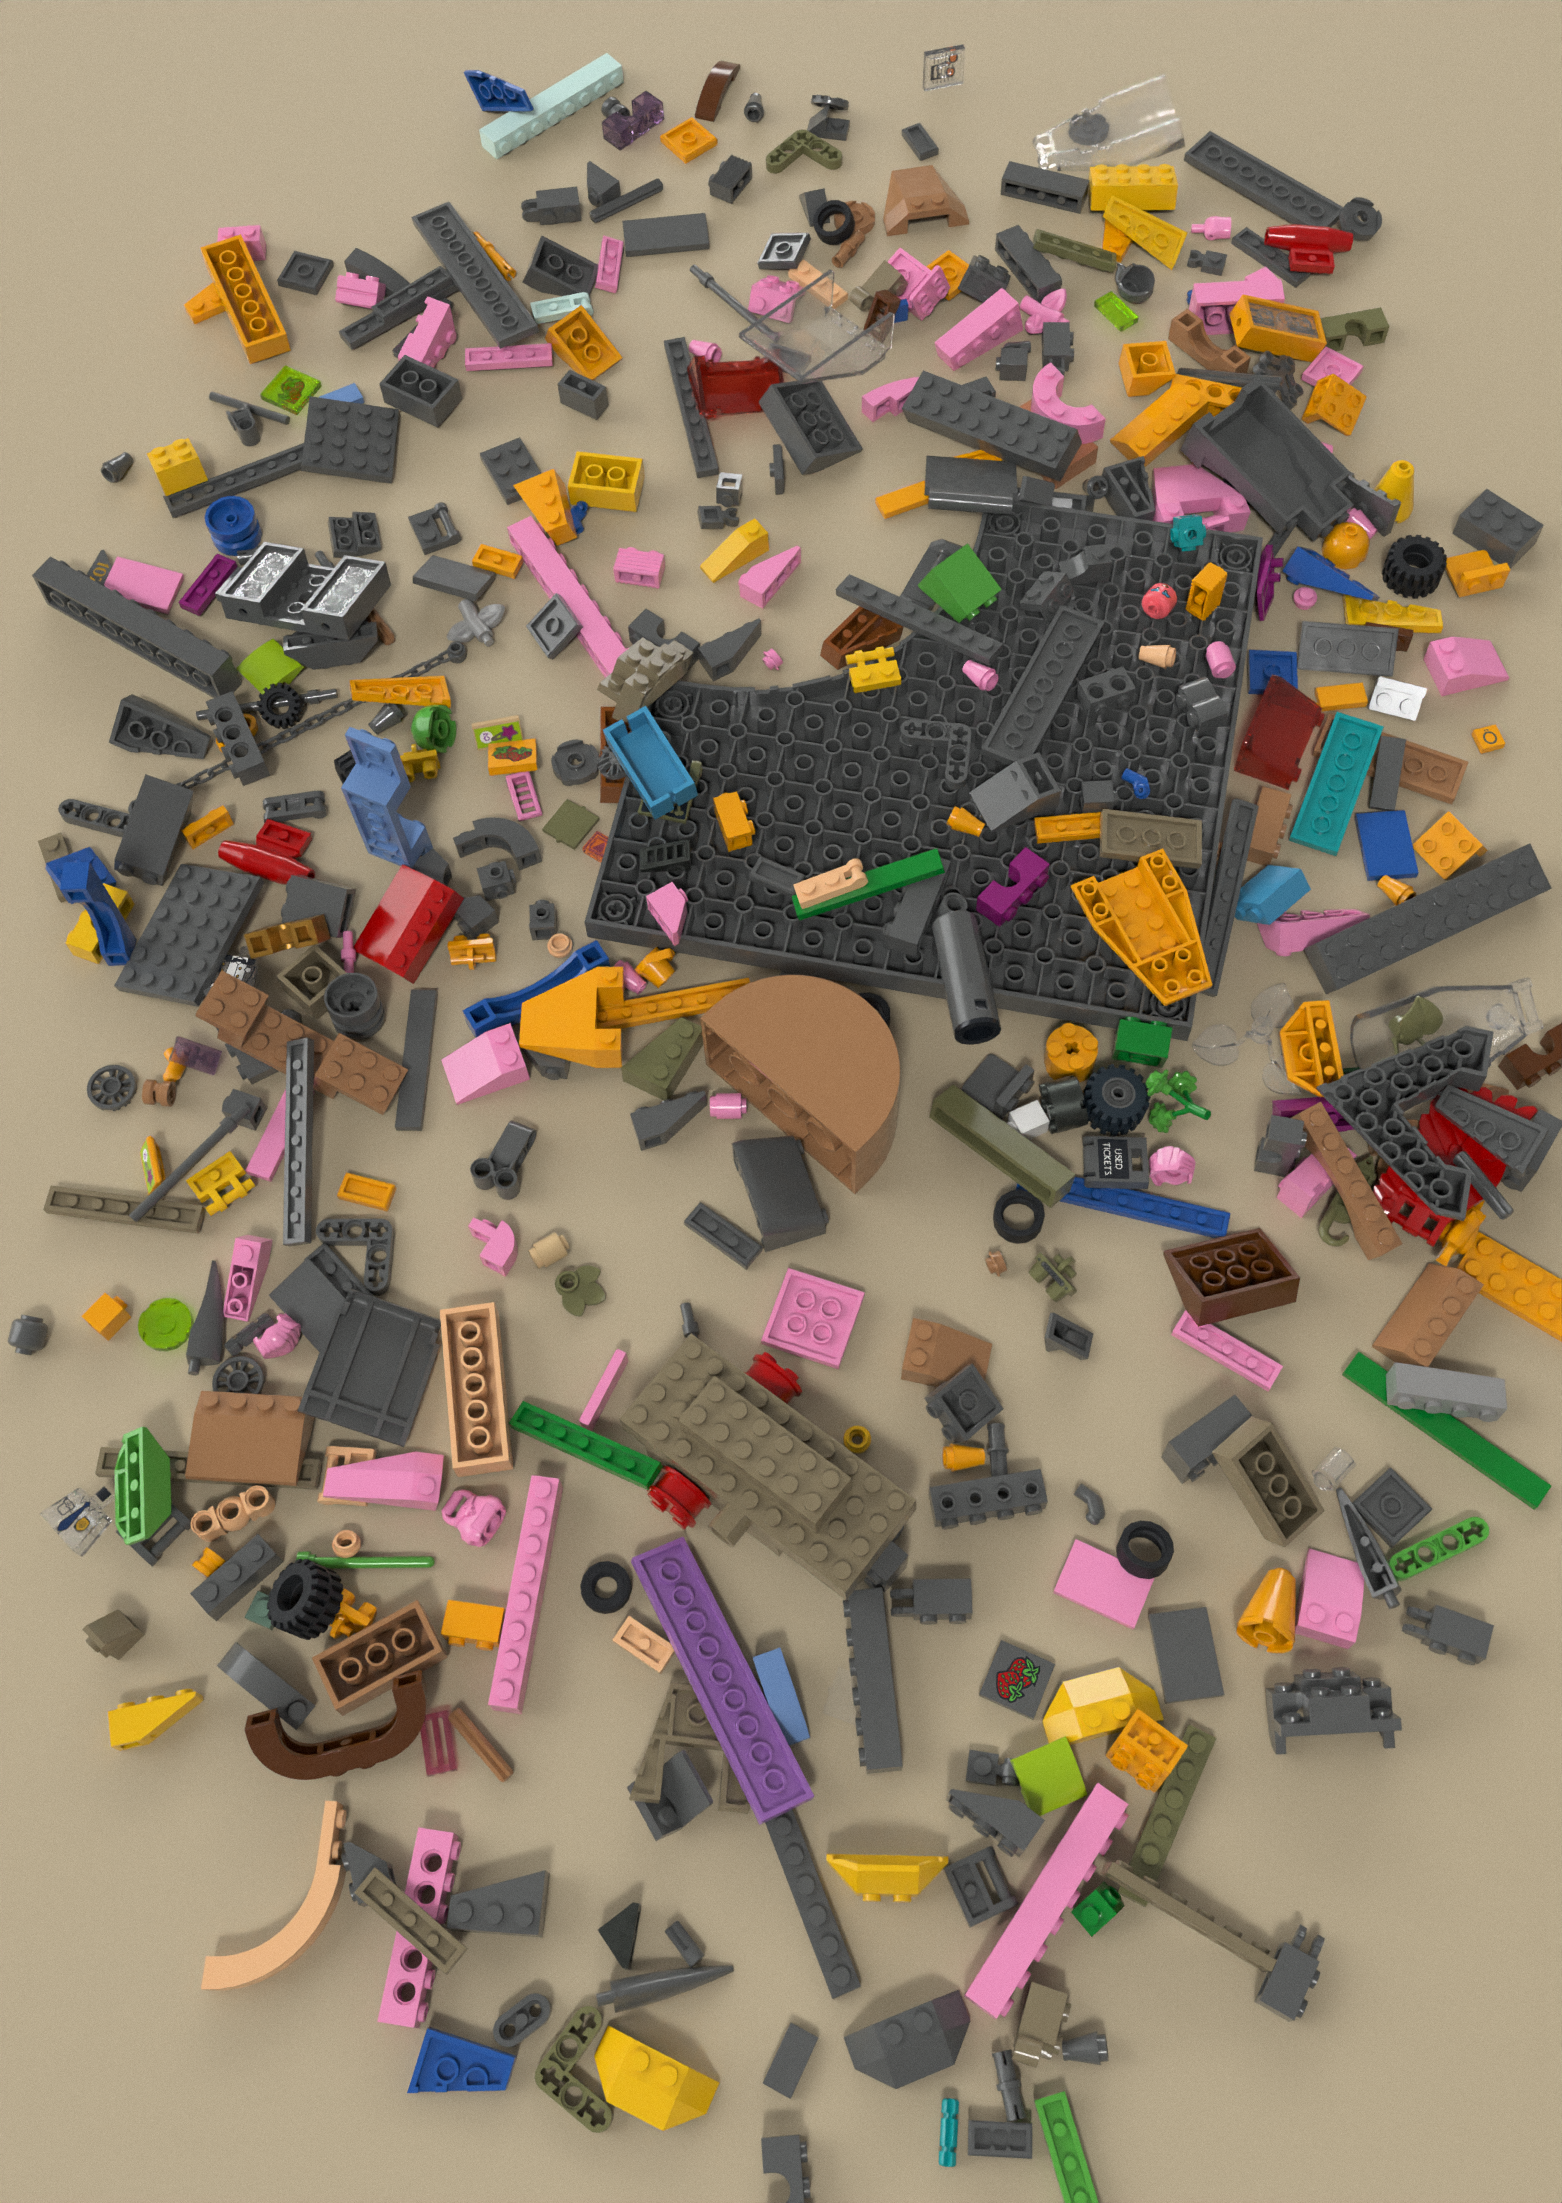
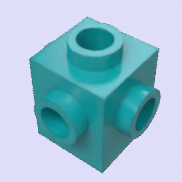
(1181, 527)

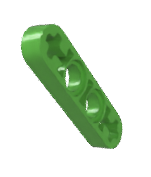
(1436, 1546)

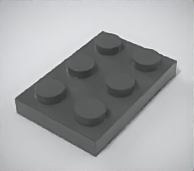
(509, 465)

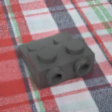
(963, 1404)

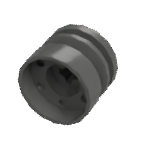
(354, 1006)

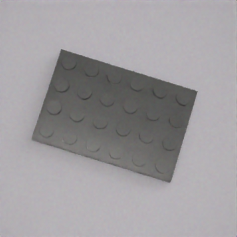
(189, 934)

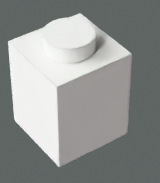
(1029, 1120)

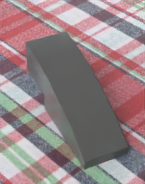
(367, 265)

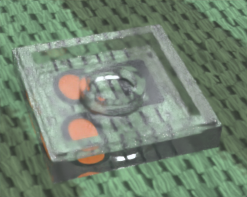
(943, 67)

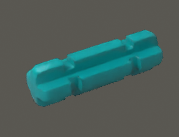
(948, 2132)

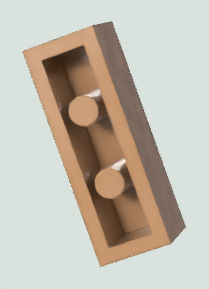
(1269, 825)

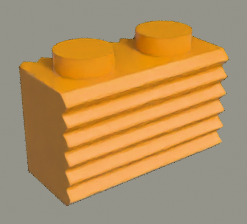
(1206, 591)

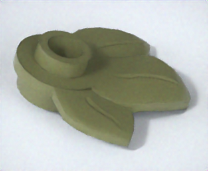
(584, 1290)

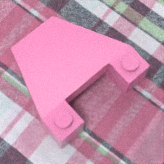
(1194, 490)

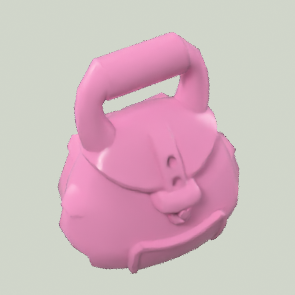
(476, 1518)

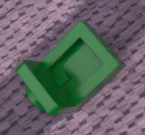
(1098, 1908)

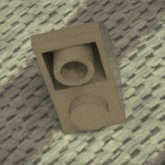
(113, 1634)

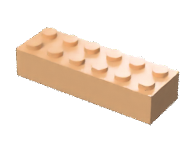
(476, 1390)

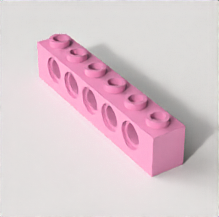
(393, 2007)

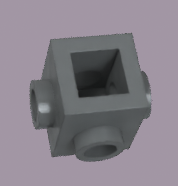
(496, 880)

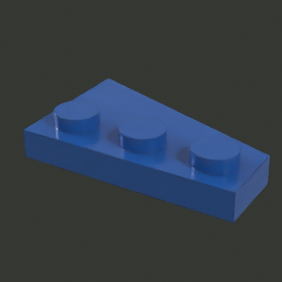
(459, 2065)

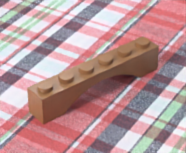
(1367, 1217)

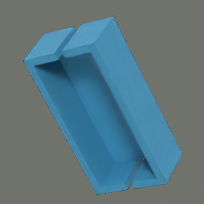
(650, 763)

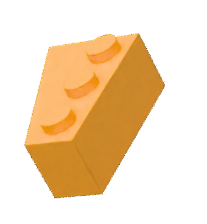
(550, 505)

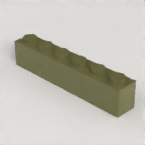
(1002, 1146)

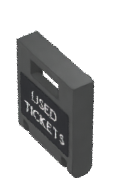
(1111, 1162)

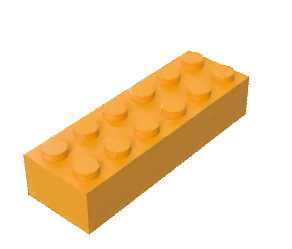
(245, 299)

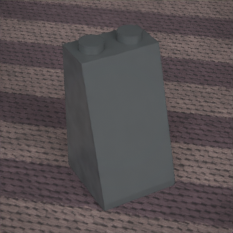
(154, 830)

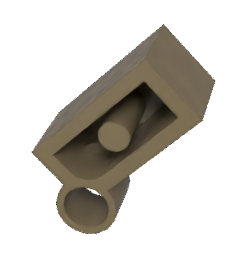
(883, 278)
(1040, 2024)

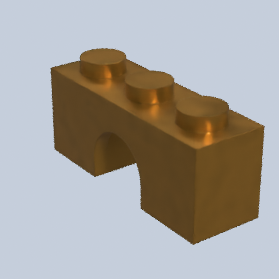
(286, 936)

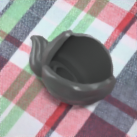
(1134, 282)

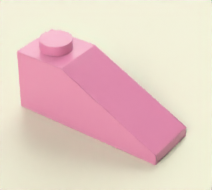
(768, 576)

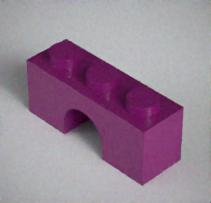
(1002, 902)

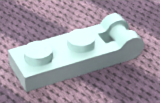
(559, 307)

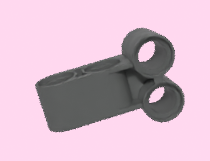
(505, 1160)

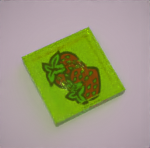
(290, 390)

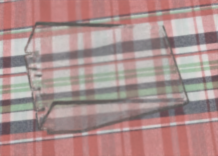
(815, 339)

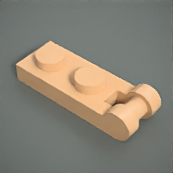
(831, 884)

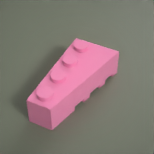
(980, 330)

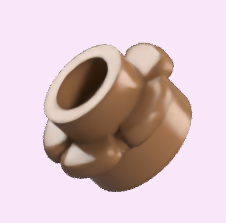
(995, 1263)

